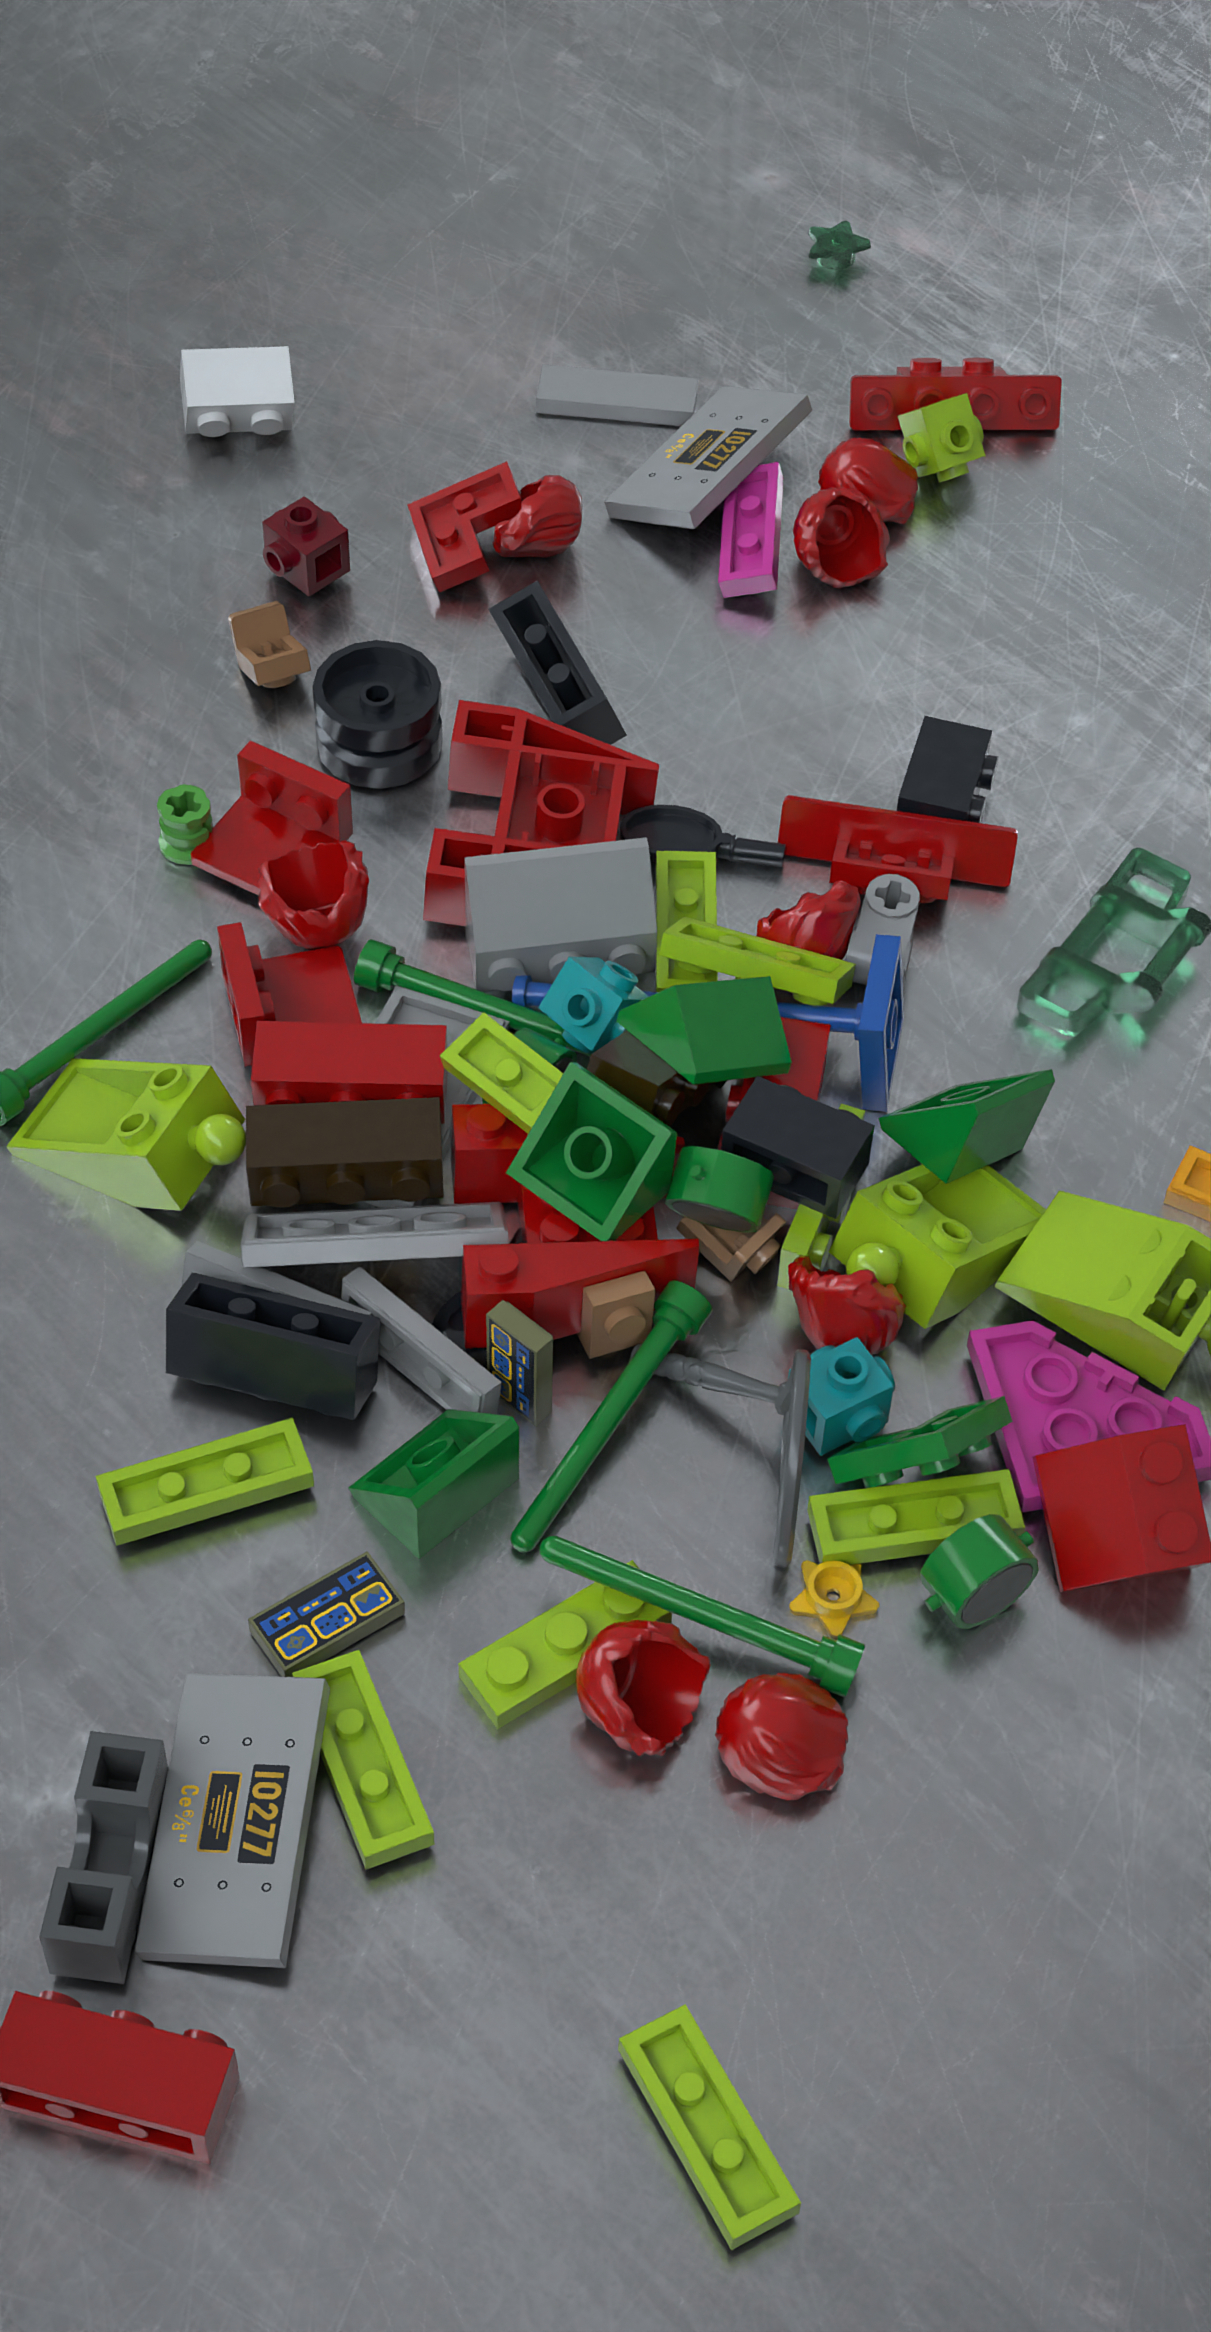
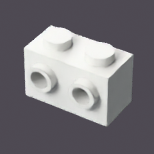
(236, 390)

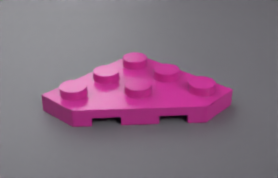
(1068, 1401)

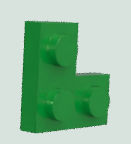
(931, 1446)

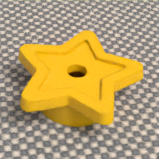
(838, 1578)

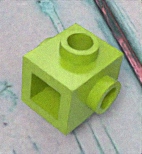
(942, 438)

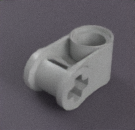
(886, 910)

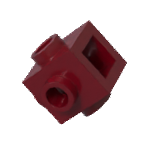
(306, 546)

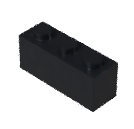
(555, 665)
(272, 1345)

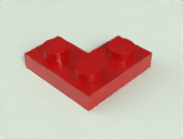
(455, 515)

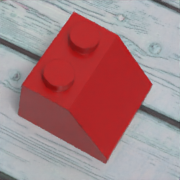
(1123, 1508)

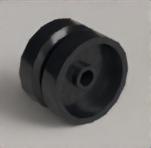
(378, 714)

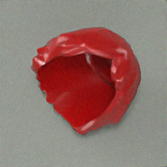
(874, 472)
(546, 522)
(841, 537)
(315, 893)
(816, 921)
(845, 1306)
(641, 1684)
(783, 1736)

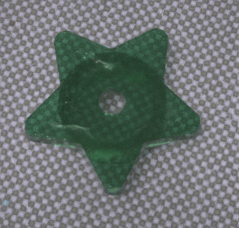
(836, 246)

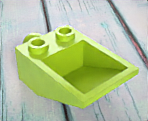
(134, 1129)
(936, 1237)
(1113, 1282)

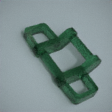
(1168, 929)

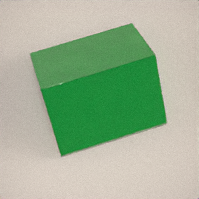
(713, 1029)
(970, 1123)
(596, 1155)
(441, 1477)

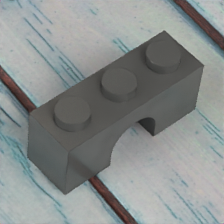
(101, 1894)

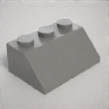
(559, 903)

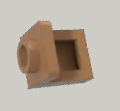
(265, 645)
(735, 1250)
(616, 1314)

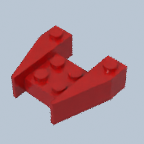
(552, 791)
(556, 1255)

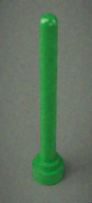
(384, 969)
(18, 1082)
(678, 1314)
(829, 1659)

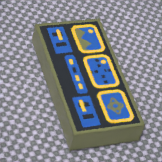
(522, 1360)
(326, 1615)

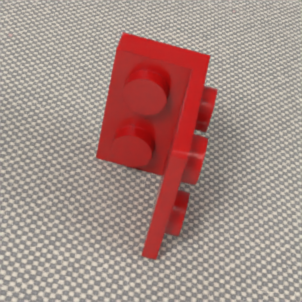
(277, 812)
(282, 988)

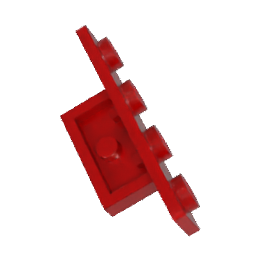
(995, 397)
(880, 841)

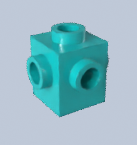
(588, 1001)
(847, 1395)

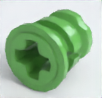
(183, 822)

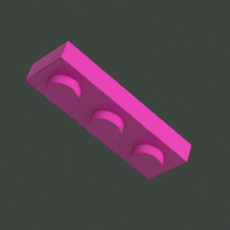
(752, 533)

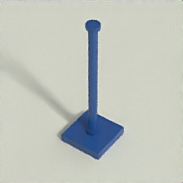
(874, 1023)

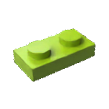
(502, 1070)

